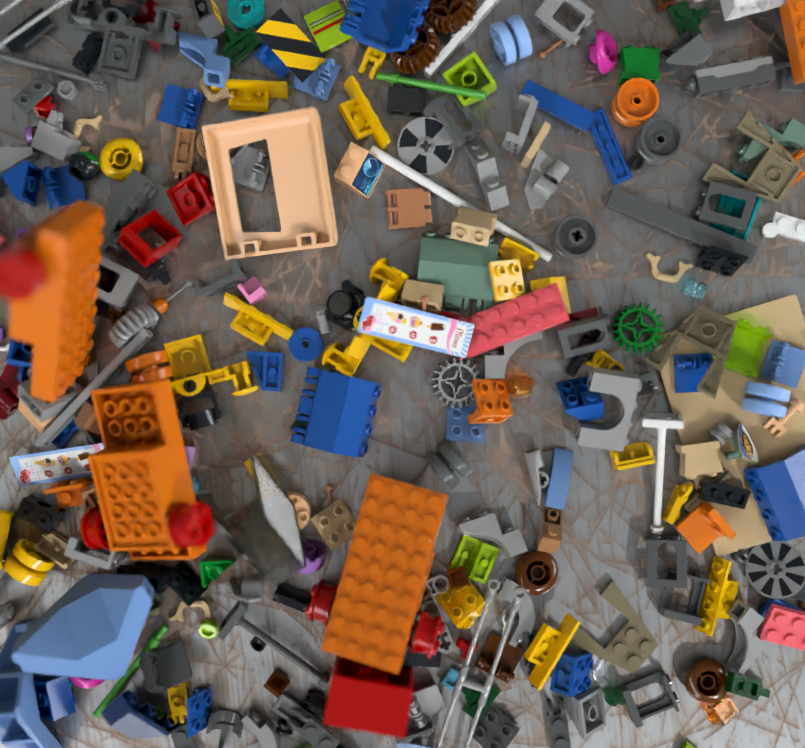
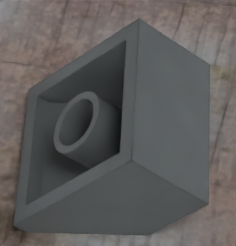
(687, 50)

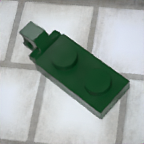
(745, 686)

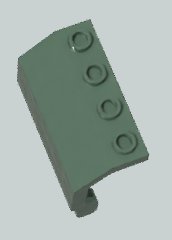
(459, 267)

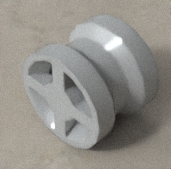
(721, 433)

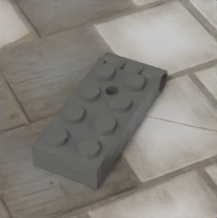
(124, 206)

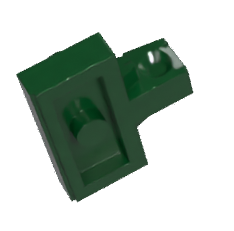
(687, 18)
(239, 44)
(473, 696)

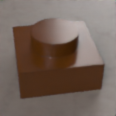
(458, 578)
(276, 683)

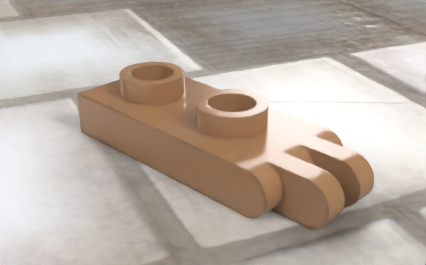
(184, 152)

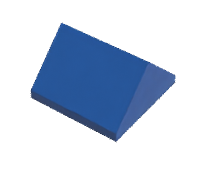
(24, 182)

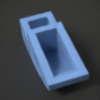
(559, 479)

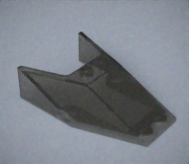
(266, 528)

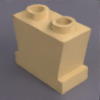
(473, 226)
(699, 459)

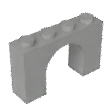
(612, 434)

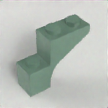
(789, 134)

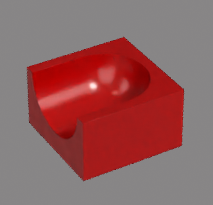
(369, 698)

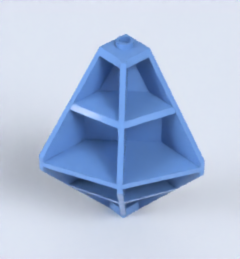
(88, 629)
(18, 703)

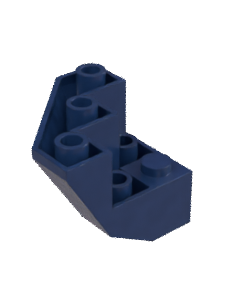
(135, 720)

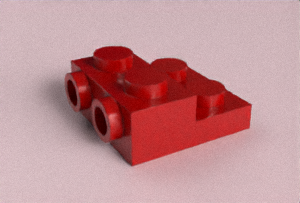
(192, 198)

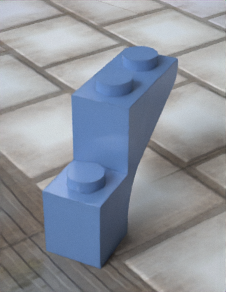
(205, 54)

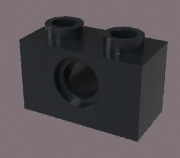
(40, 513)

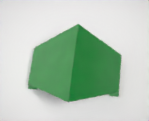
(213, 566)

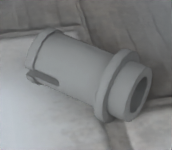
(323, 323)

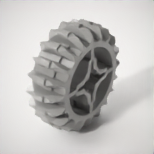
(131, 324)
(453, 398)

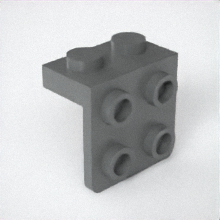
(165, 667)

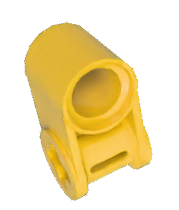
(605, 361)

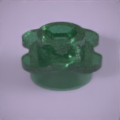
(613, 696)

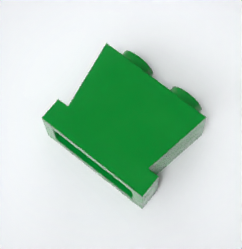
(639, 64)

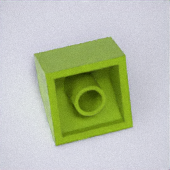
(470, 74)

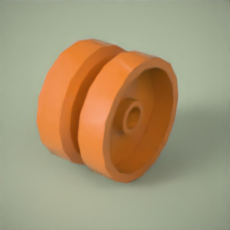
(635, 102)
(149, 367)

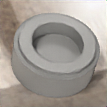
(67, 90)

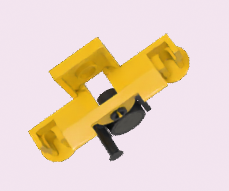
(345, 306)

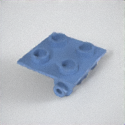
(320, 81)
(783, 364)
(459, 428)

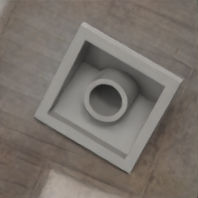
(589, 711)

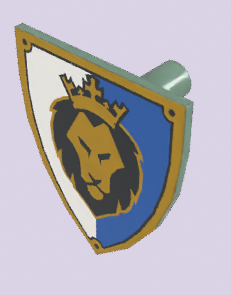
(743, 446)

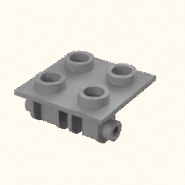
(251, 167)
(425, 703)

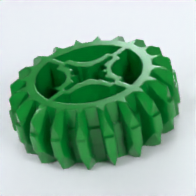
(647, 329)

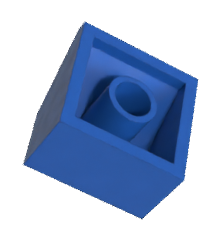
(54, 696)

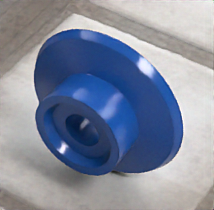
(296, 344)

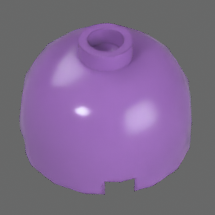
(314, 554)

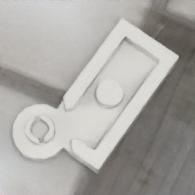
(785, 226)

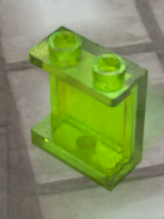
(746, 348)

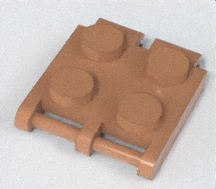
(409, 208)

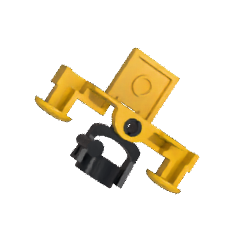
(190, 357)

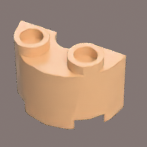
(302, 507)

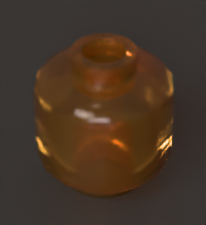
(519, 385)

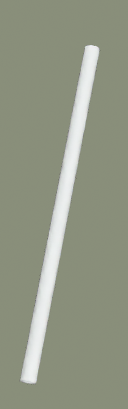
(456, 200)

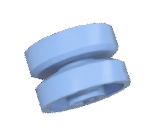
(511, 39)
(765, 399)

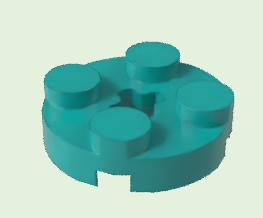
(244, 21)

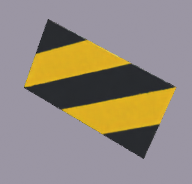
(291, 45)

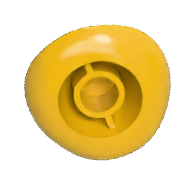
(120, 158)

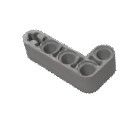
(429, 597)

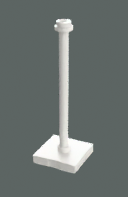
(661, 422)

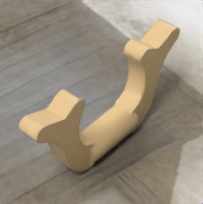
(224, 93)
(79, 124)
(666, 277)
(198, 603)

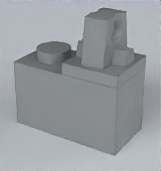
(53, 139)

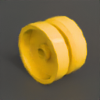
(27, 563)

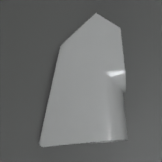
(543, 179)
(534, 462)
(250, 590)

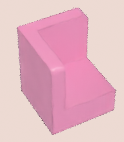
(253, 290)

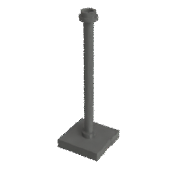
(236, 617)

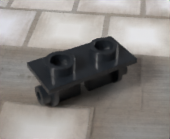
(91, 50)
(292, 597)
(315, 702)

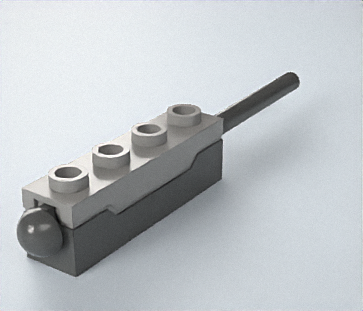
(734, 76)

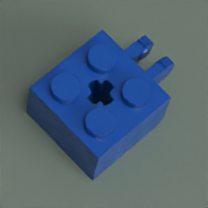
(20, 356)

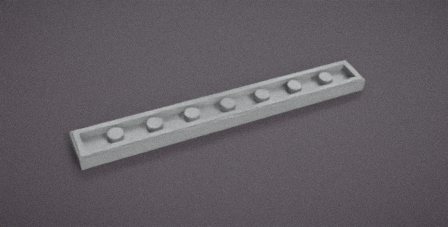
(99, 382)

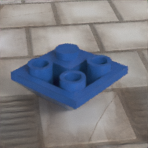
(579, 400)

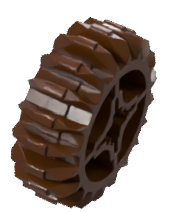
(450, 14)
(418, 54)

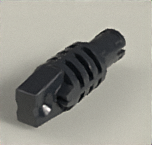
(577, 361)

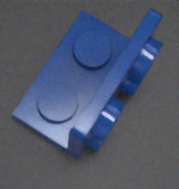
(572, 674)

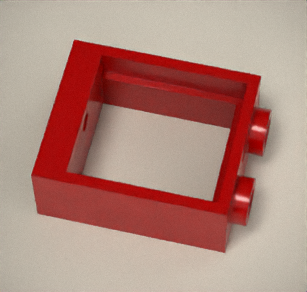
(138, 248)

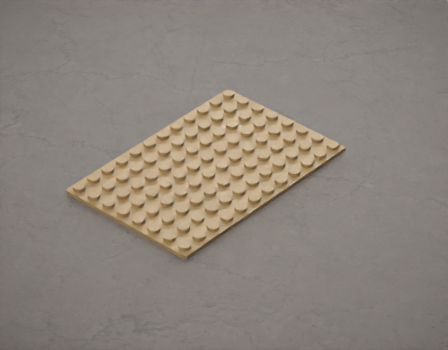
(703, 413)

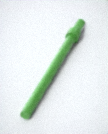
(396, 78)
(153, 642)

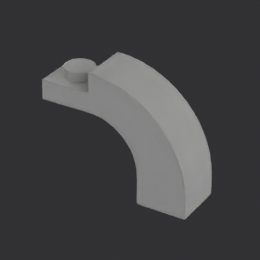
(526, 613)
(263, 730)

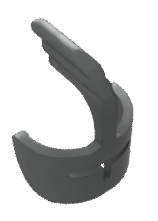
(233, 717)

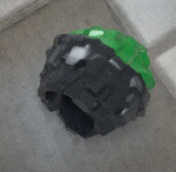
(83, 166)

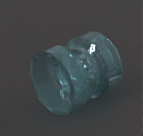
(694, 289)

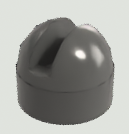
(737, 559)

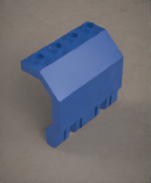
(384, 23)
(337, 414)
(781, 495)

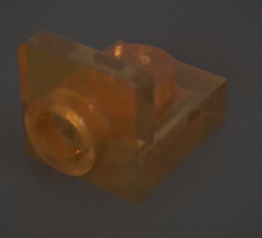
(722, 711)

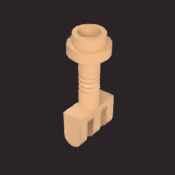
(796, 405)

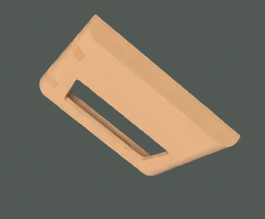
(298, 178)

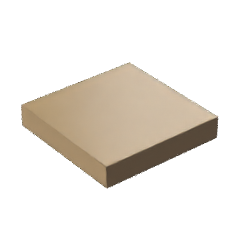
(535, 145)

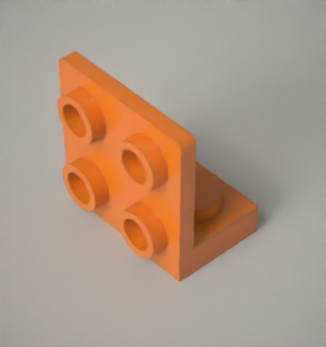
(491, 402)
(69, 492)
(703, 527)

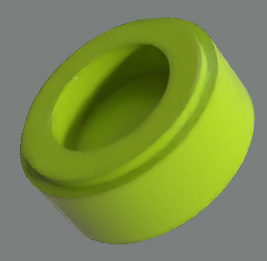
(208, 628)

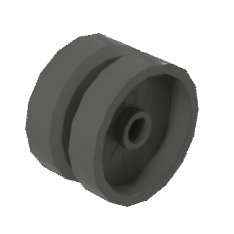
(658, 140)
(582, 229)
(445, 466)

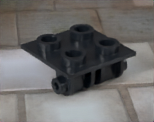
(720, 260)
(185, 583)

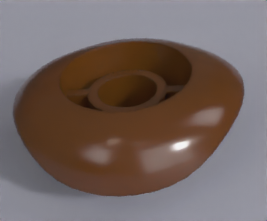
(536, 572)
(706, 681)

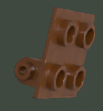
(508, 660)

